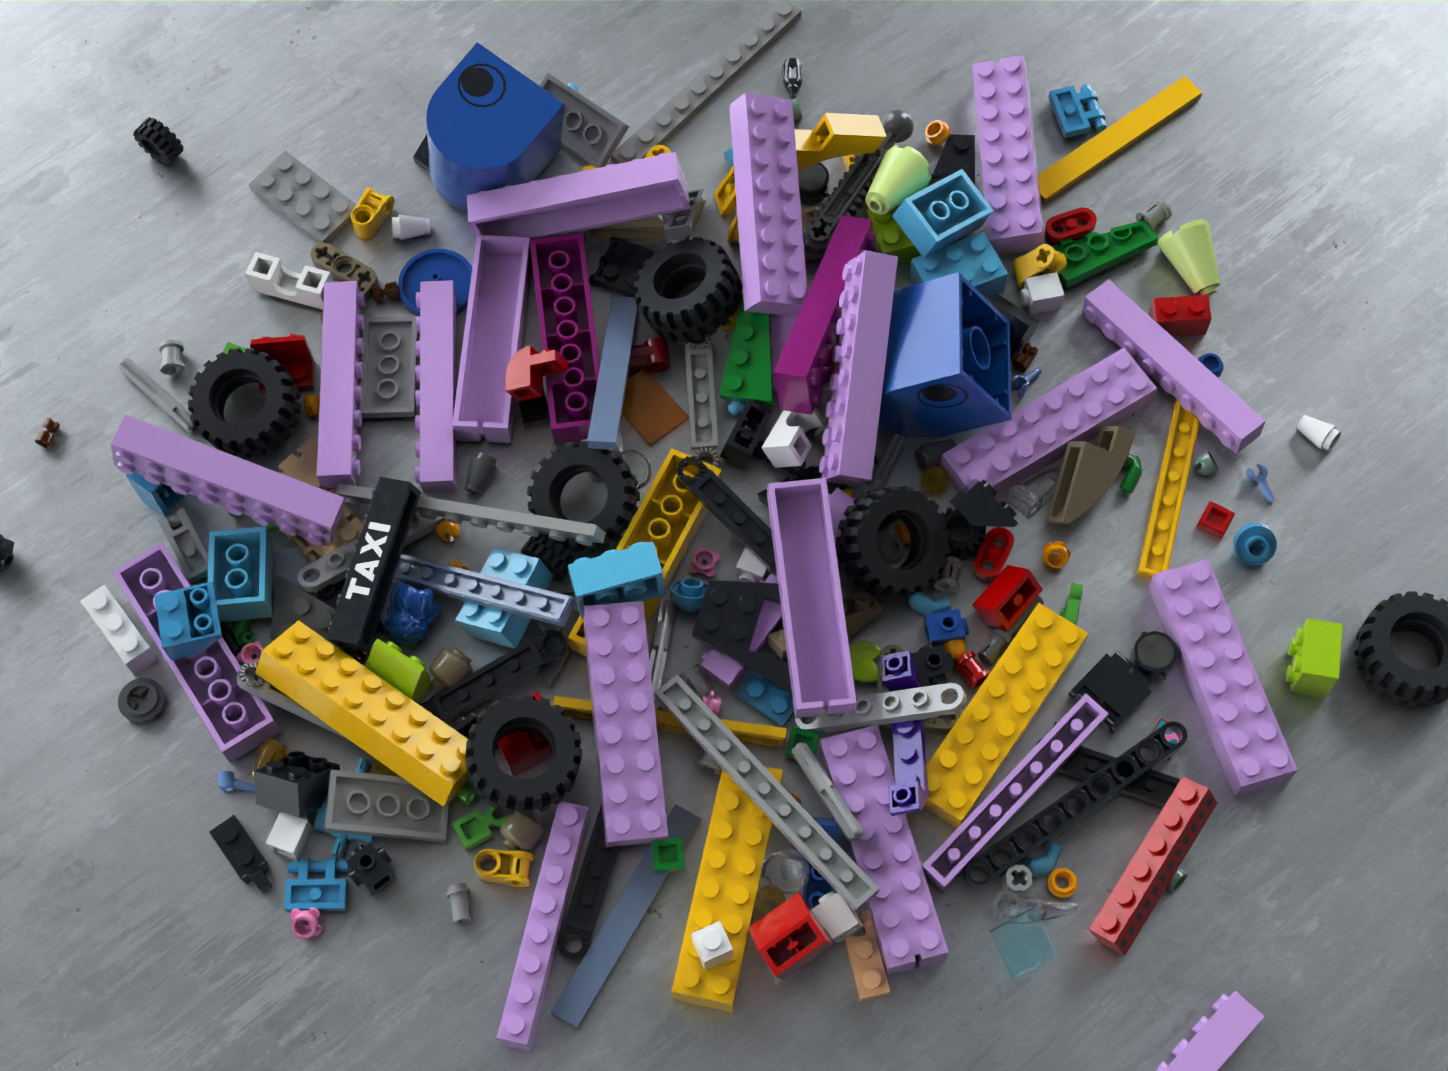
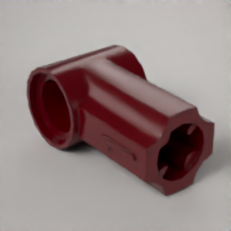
(651, 356)

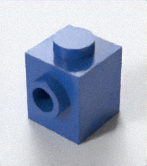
(945, 627)

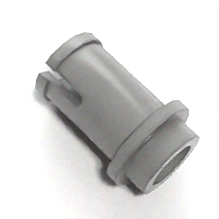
(459, 901)

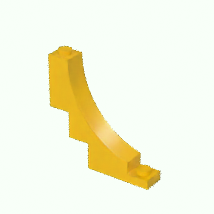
(831, 138)

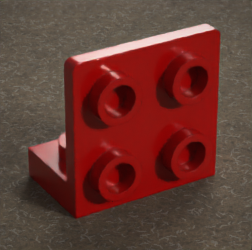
(293, 355)

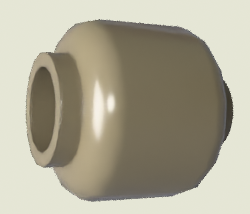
(450, 668)
(522, 831)

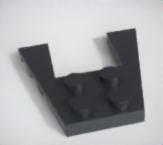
(729, 622)

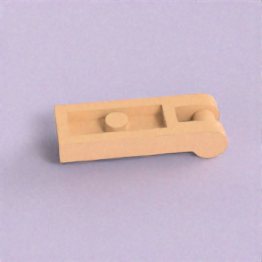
(867, 961)

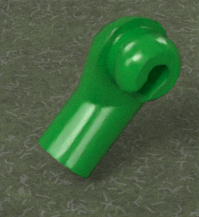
(1133, 474)
(242, 632)

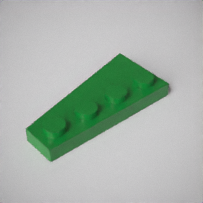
(1102, 251)
(749, 360)

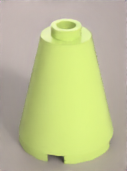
(897, 178)
(1193, 256)

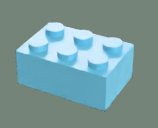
(942, 213)
(970, 257)
(242, 572)
(617, 576)
(498, 625)

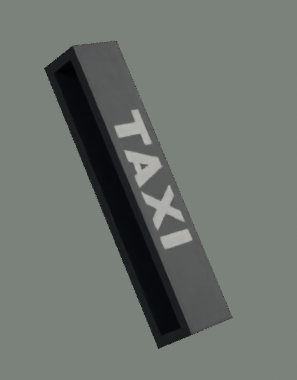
(373, 564)

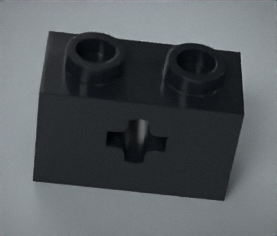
(746, 433)

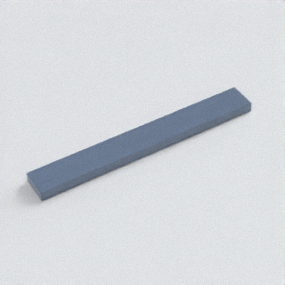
(613, 374)
(485, 590)
(620, 927)

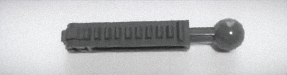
(855, 184)

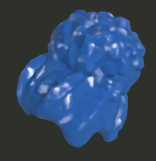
(409, 614)

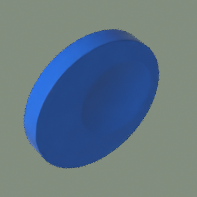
(435, 266)

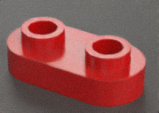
(1068, 225)
(993, 555)

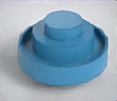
(1255, 544)
(688, 594)

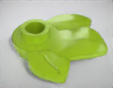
(862, 656)

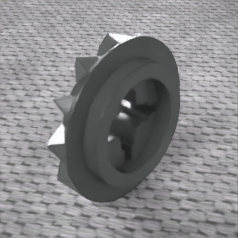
(140, 688)

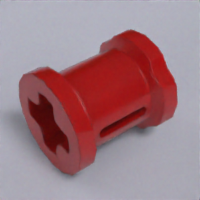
(971, 670)

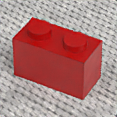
(1182, 314)
(1007, 597)

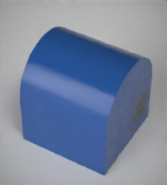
(489, 128)
(945, 361)

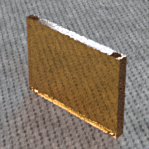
(651, 408)

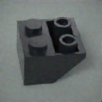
(1021, 323)
(981, 508)
(294, 783)

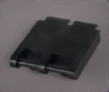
(621, 268)
(1114, 688)

